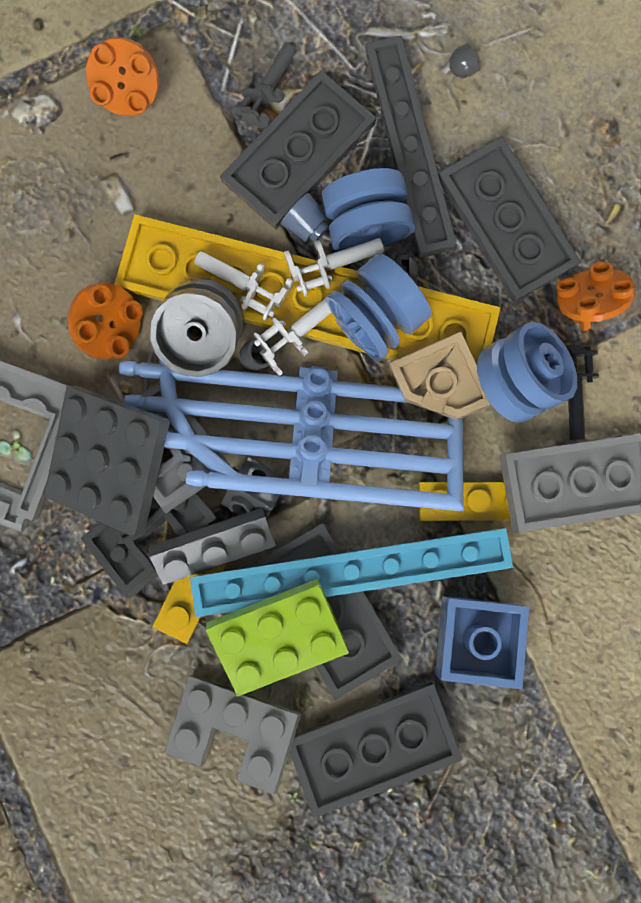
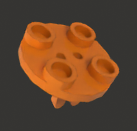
(105, 75)
(595, 294)
(97, 337)

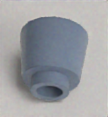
(306, 219)

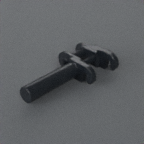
(576, 404)

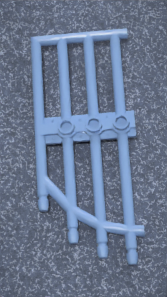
(312, 436)

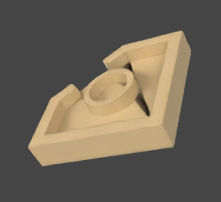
(441, 378)

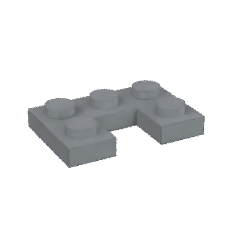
(171, 478)
(262, 723)

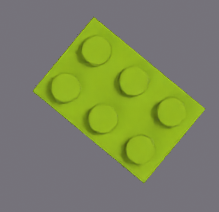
(277, 637)

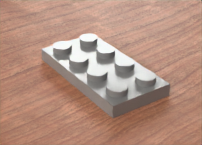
(573, 482)

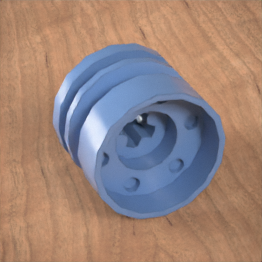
(385, 301)

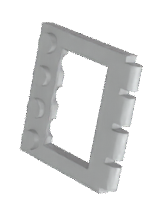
(45, 399)

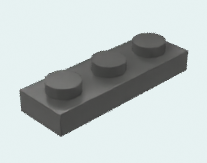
(211, 546)

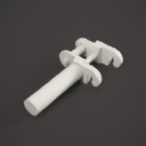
(331, 262)
(245, 282)
(292, 335)

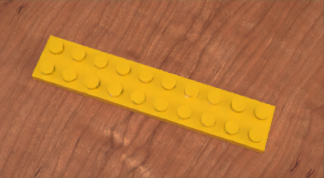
(164, 255)

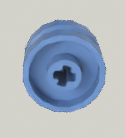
(368, 208)
(527, 372)

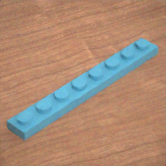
(355, 570)

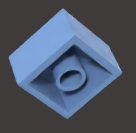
(482, 642)

